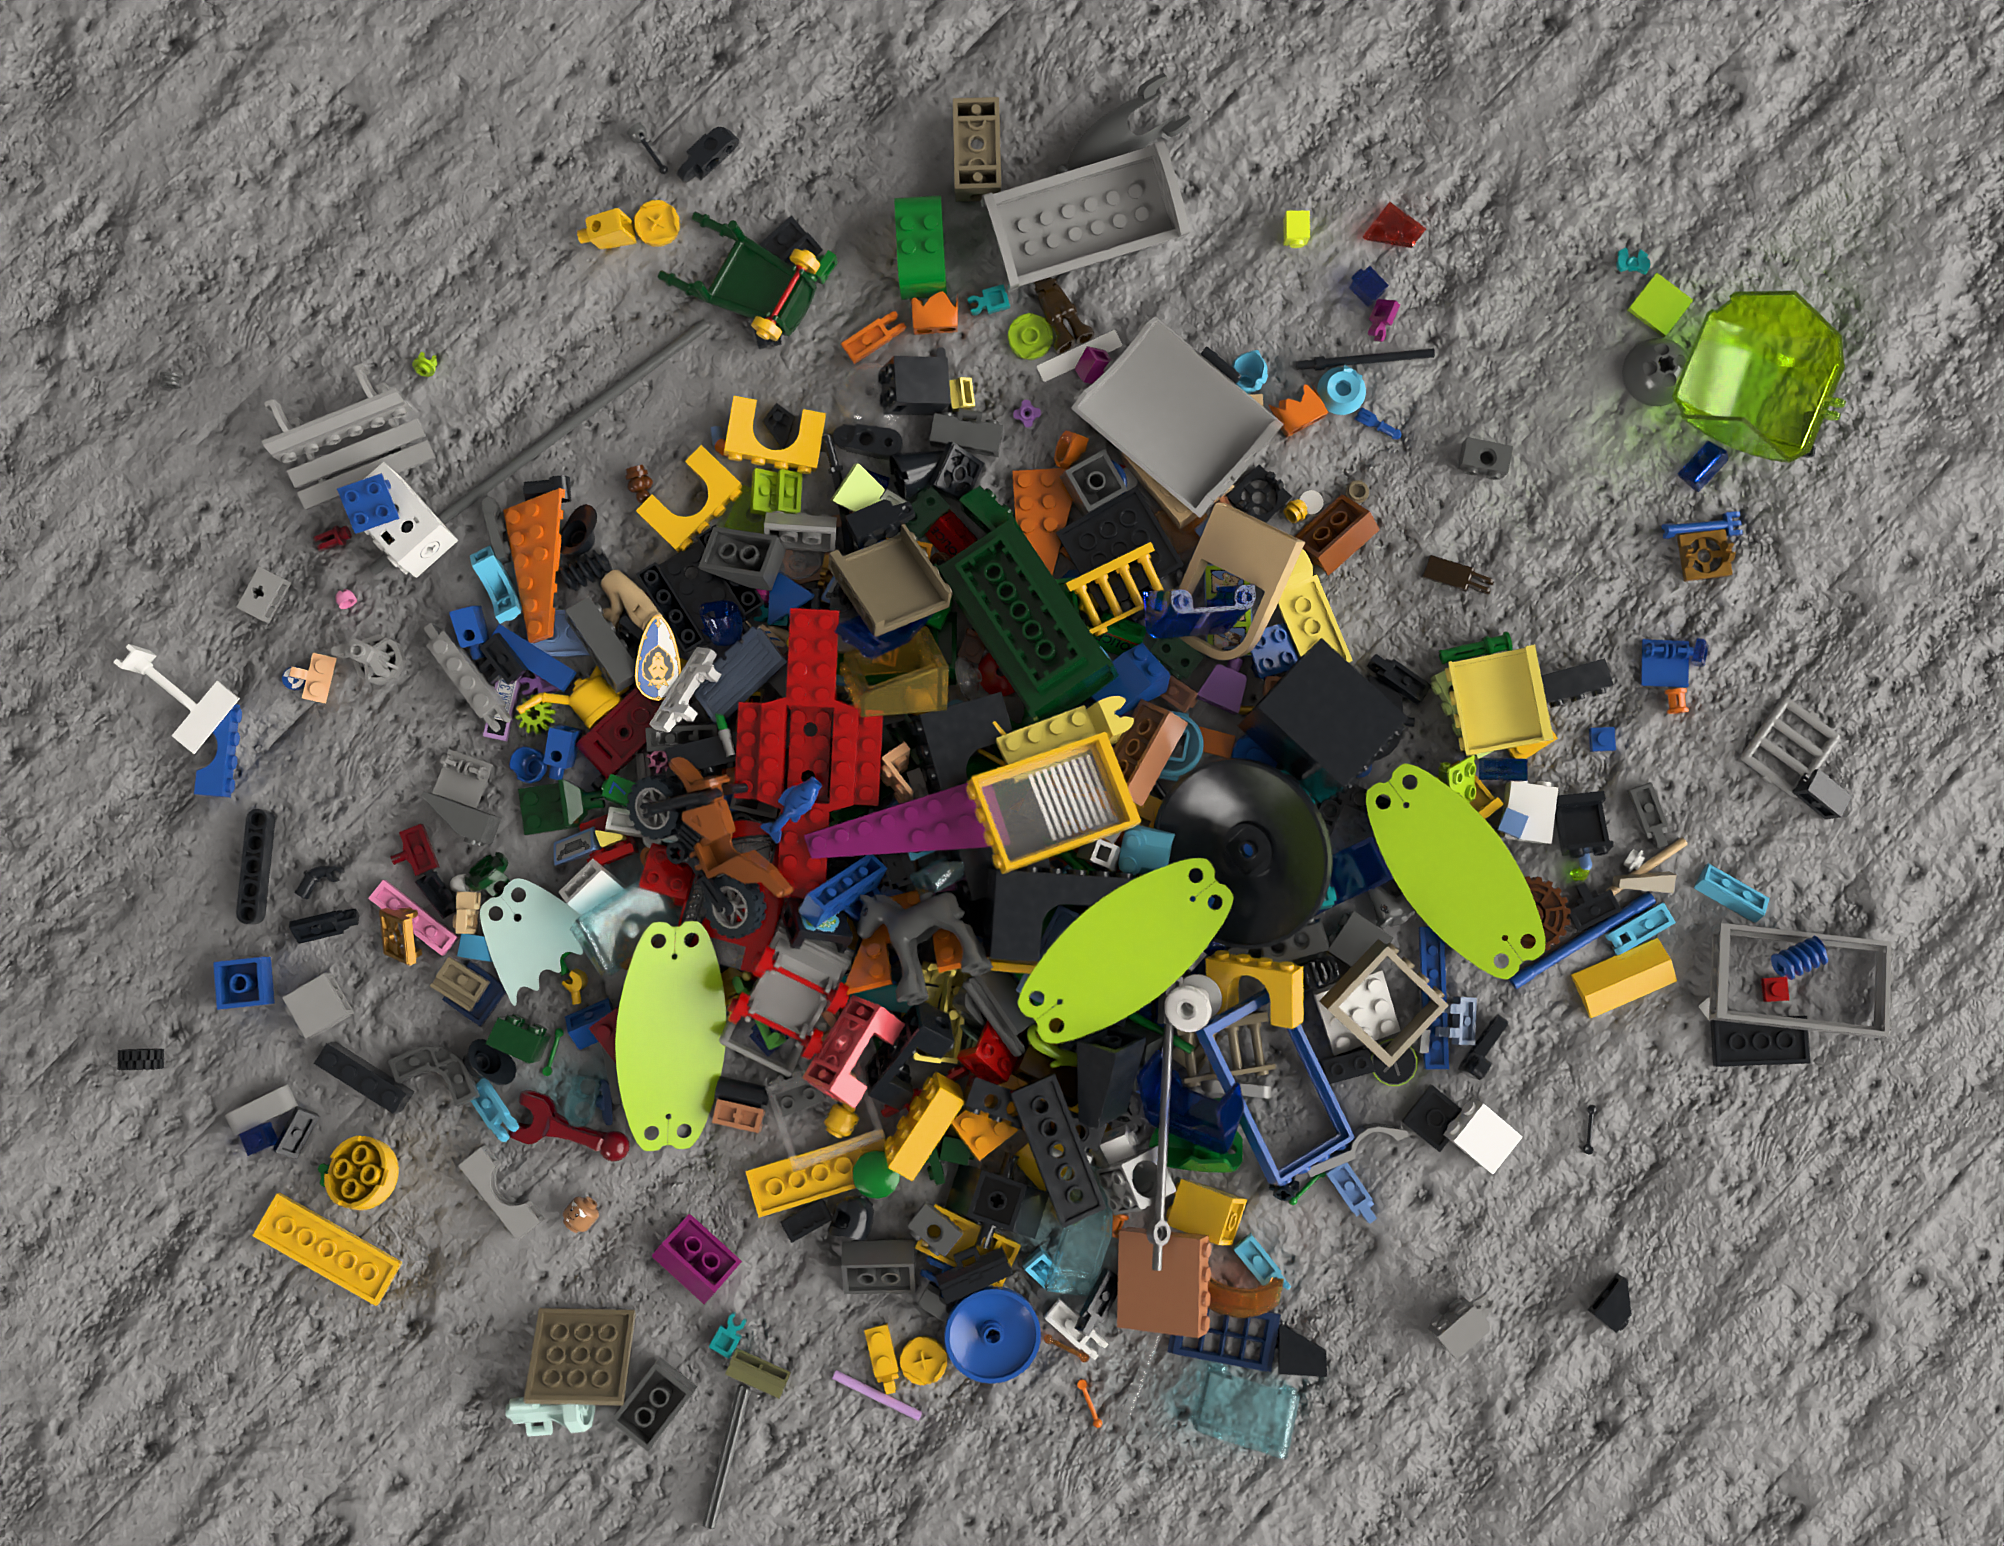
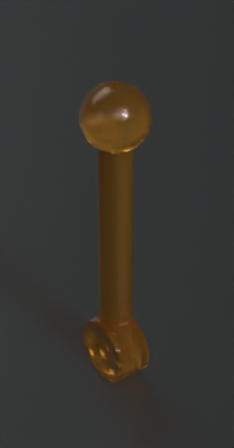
(1084, 1357)

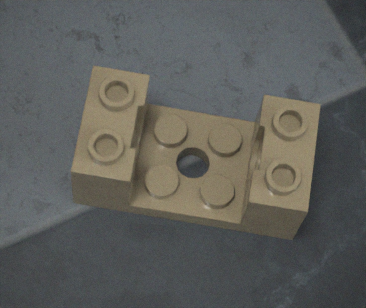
(976, 170)

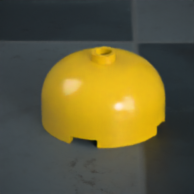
(361, 1173)

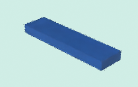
(537, 660)

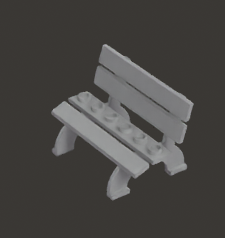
(342, 423)

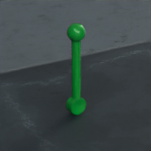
(547, 1071)
(1293, 1201)

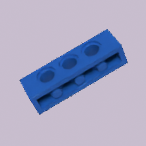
(842, 890)

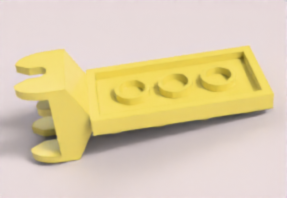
(1308, 611)
(1065, 729)

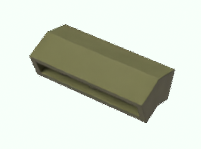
(758, 1373)

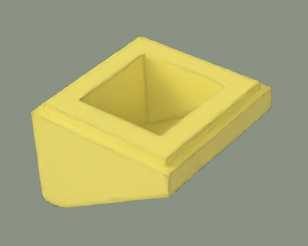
(608, 839)

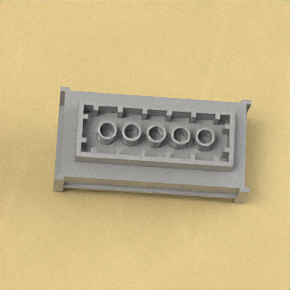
(1087, 215)

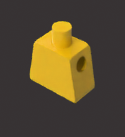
(608, 230)

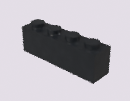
(1576, 682)
(364, 1077)

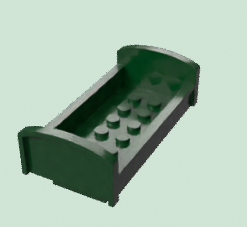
(1027, 622)

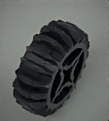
(1319, 972)

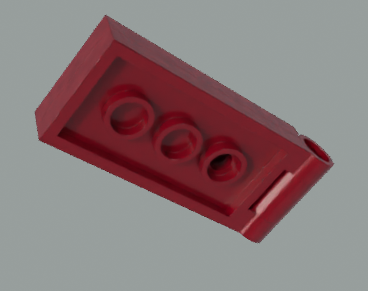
(604, 742)

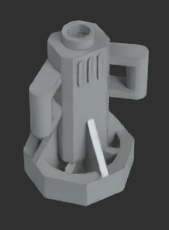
(373, 657)

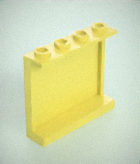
(1499, 701)

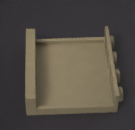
(891, 582)

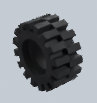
(140, 1059)

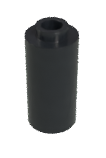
(741, 1092)

